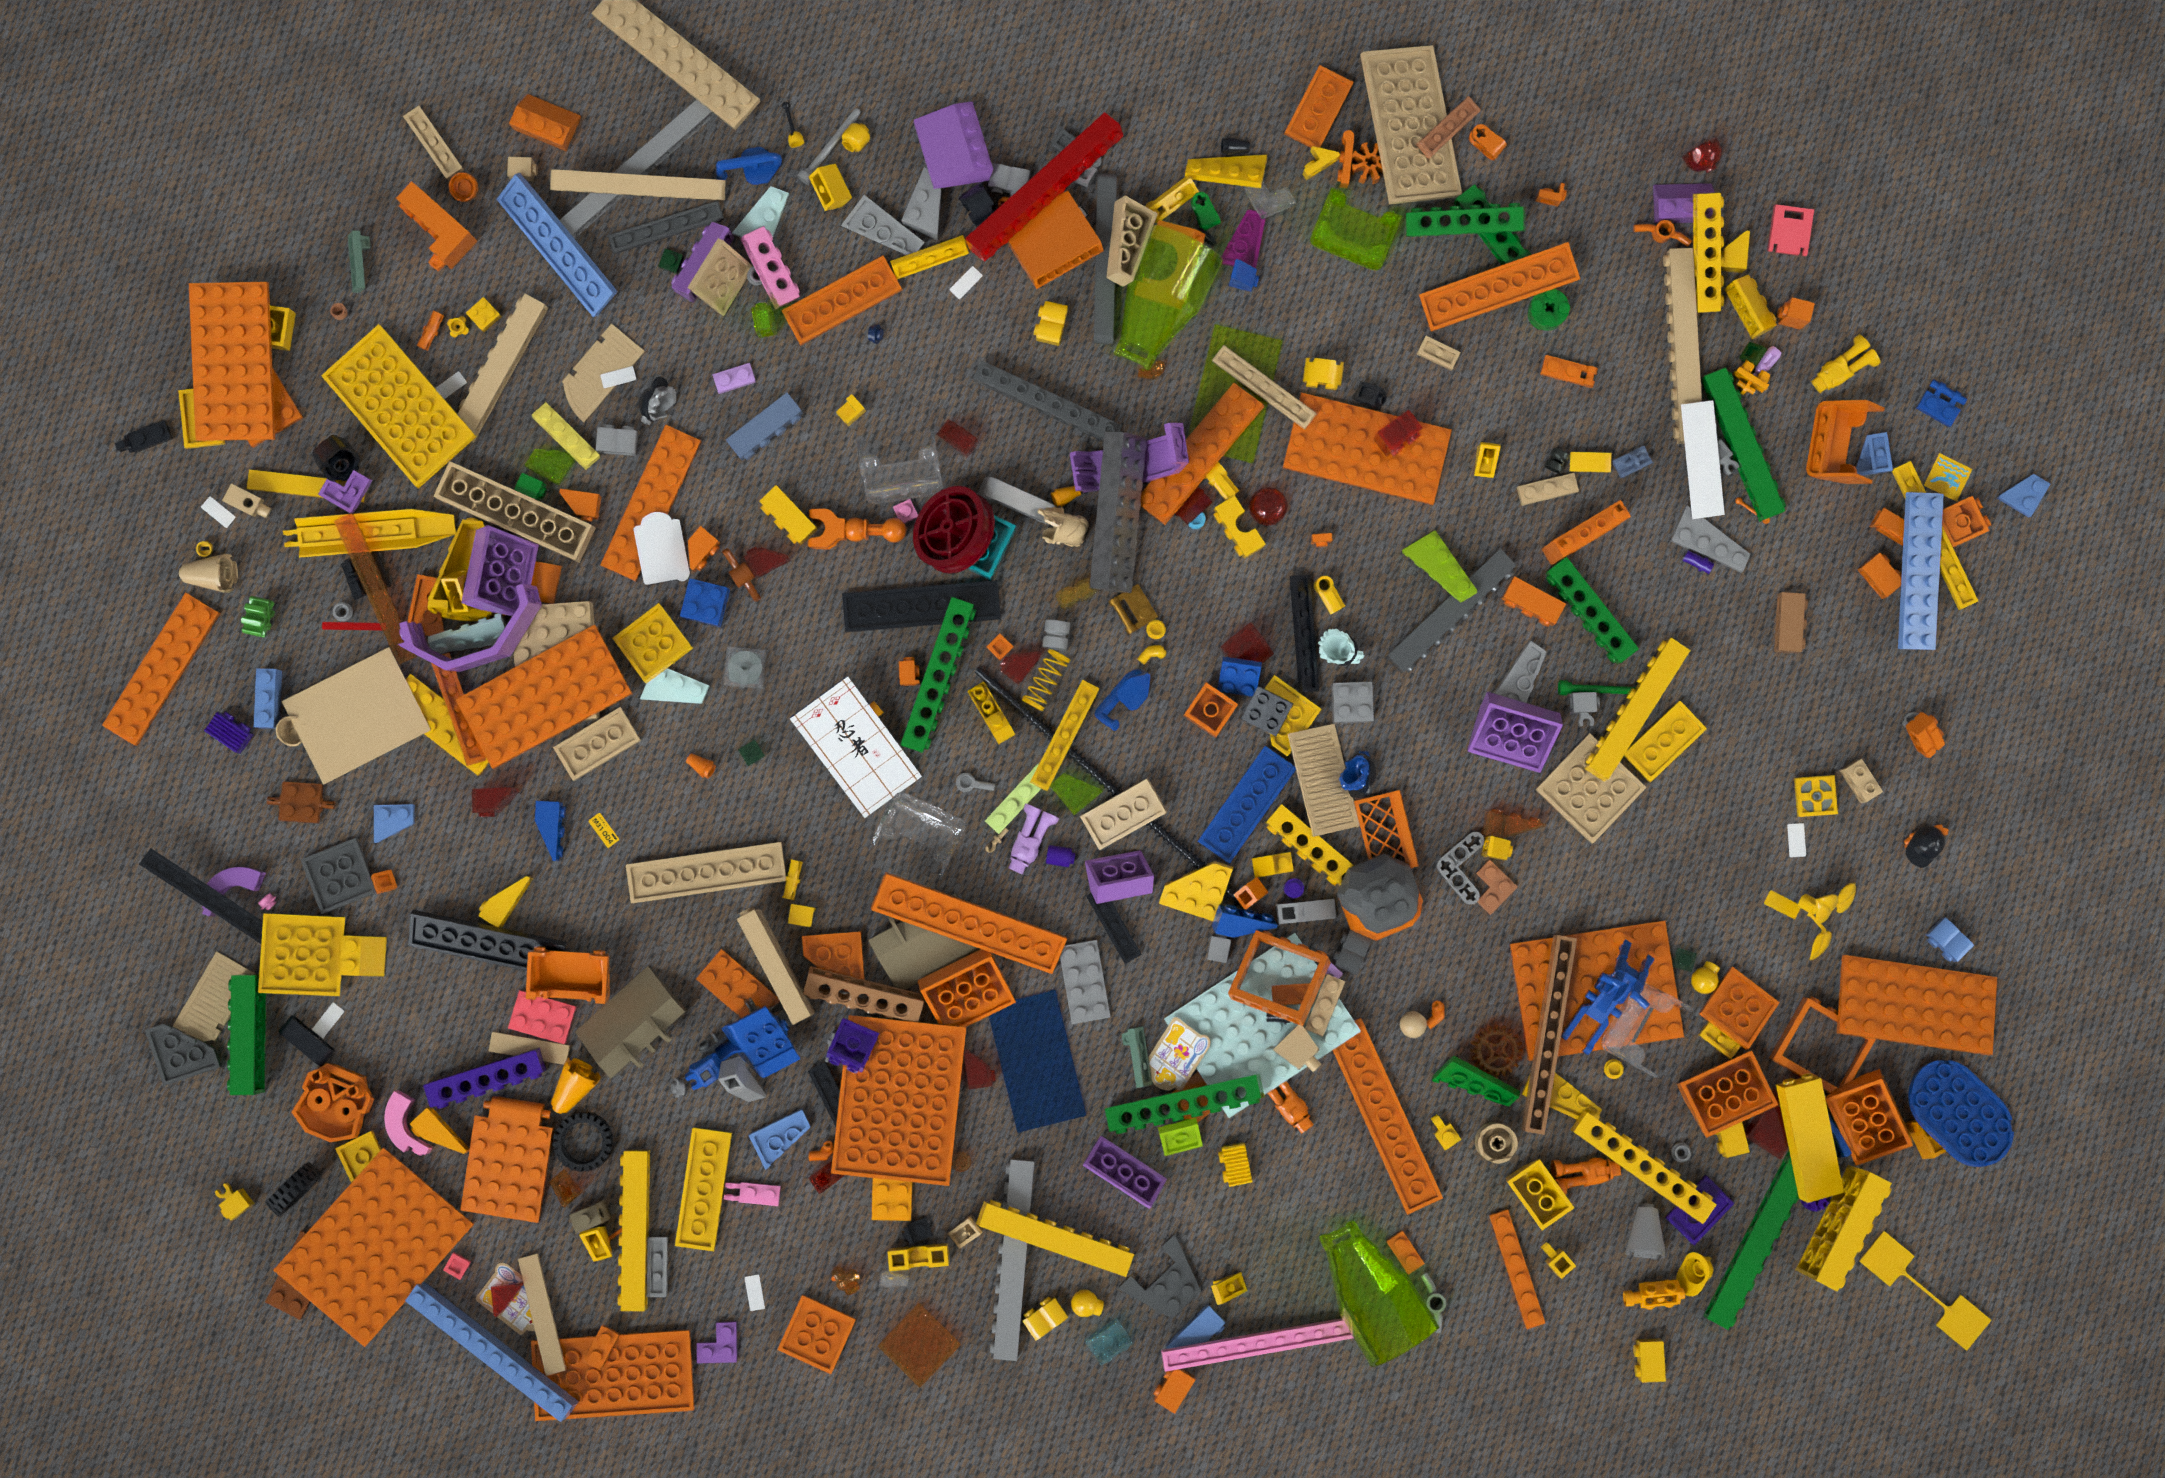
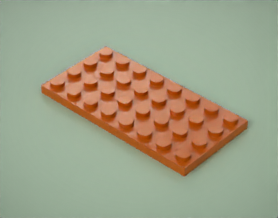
(232, 361)
(1343, 450)
(544, 696)
(1917, 1005)
(639, 1377)

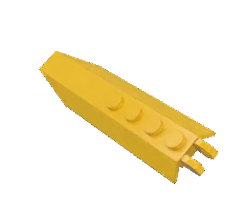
(380, 529)

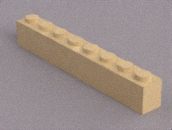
(501, 362)

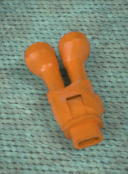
(1292, 1107)
(1594, 1172)

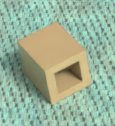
(522, 165)

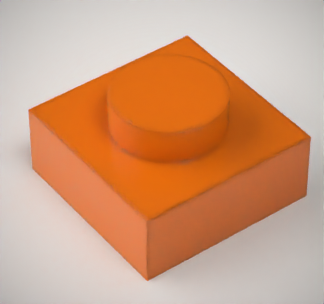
(1321, 540)
(1000, 647)
(384, 881)

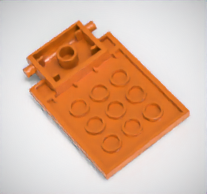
(508, 1160)

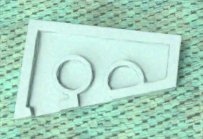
(764, 213)

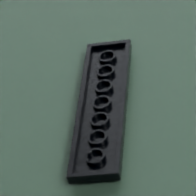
(917, 606)
(475, 940)

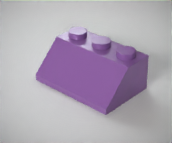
(1675, 202)
(1119, 876)

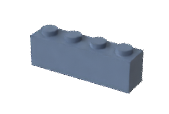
(764, 427)

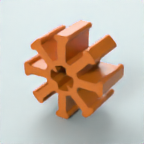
(1363, 160)

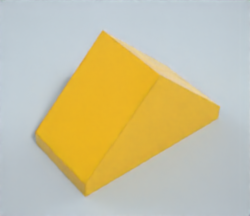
(1486, 459)
(597, 1243)

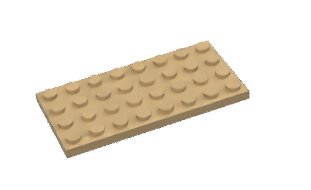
(1404, 108)

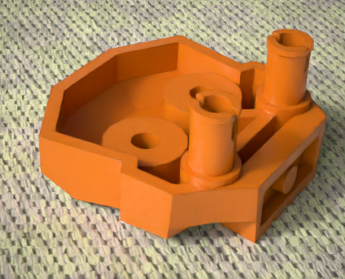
(328, 1118)

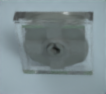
(745, 667)

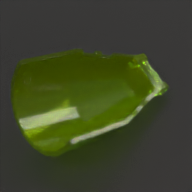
(1165, 292)
(1375, 1297)

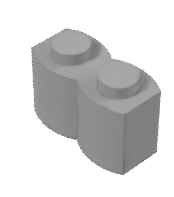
(1007, 179)
(616, 441)

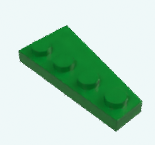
(1475, 1081)

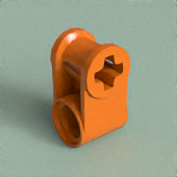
(1489, 143)

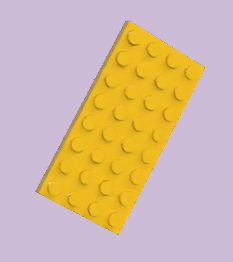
(398, 406)

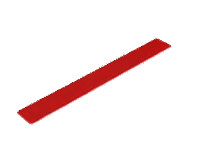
(351, 626)

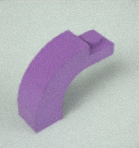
(237, 876)

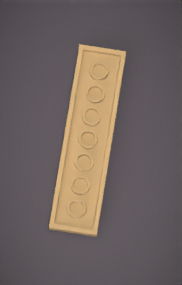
(706, 872)

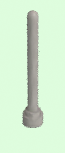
(803, 174)

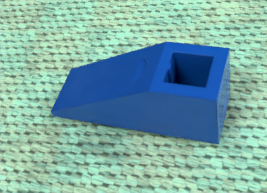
(549, 822)
(1237, 922)

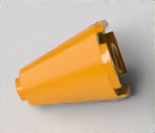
(573, 1084)

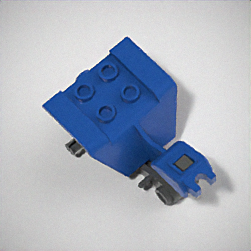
(757, 1038)

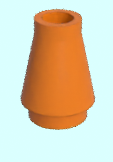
(701, 765)

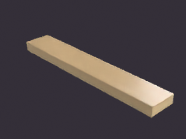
(1264, 387)
(542, 1314)

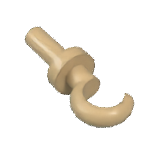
(997, 840)

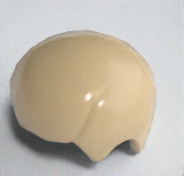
(287, 733)

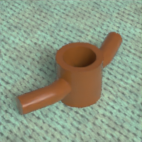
(741, 574)

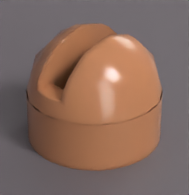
(340, 309)

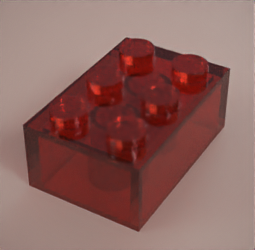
(1768, 1130)

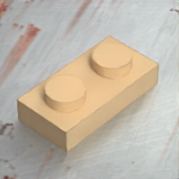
(1438, 353)

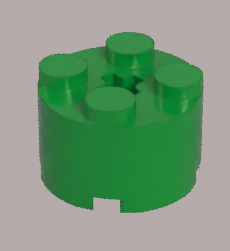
(1552, 319)

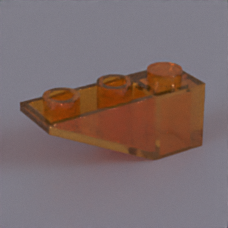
(1504, 826)

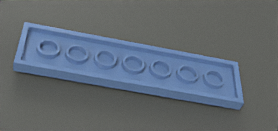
(556, 245)
(1920, 571)

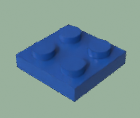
(1239, 676)

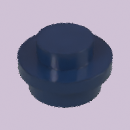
(875, 334)

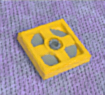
(1815, 796)

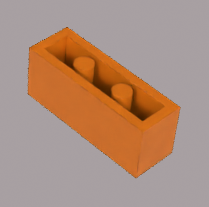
(1533, 602)

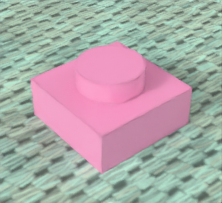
(905, 511)

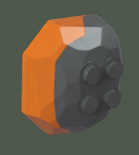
(1380, 897)

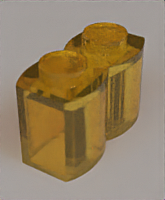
(1070, 596)

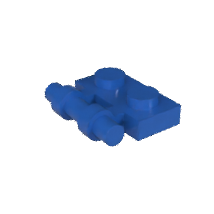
(1938, 408)

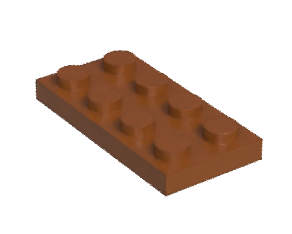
(286, 1297)

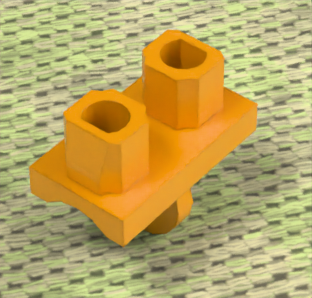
(1744, 374)

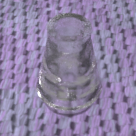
(893, 1279)

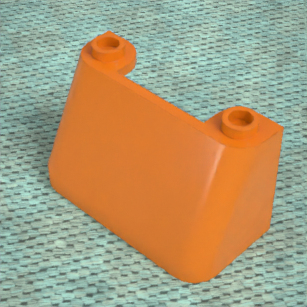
(568, 975)

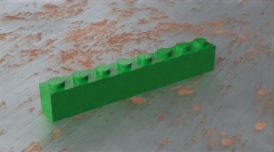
(1743, 444)

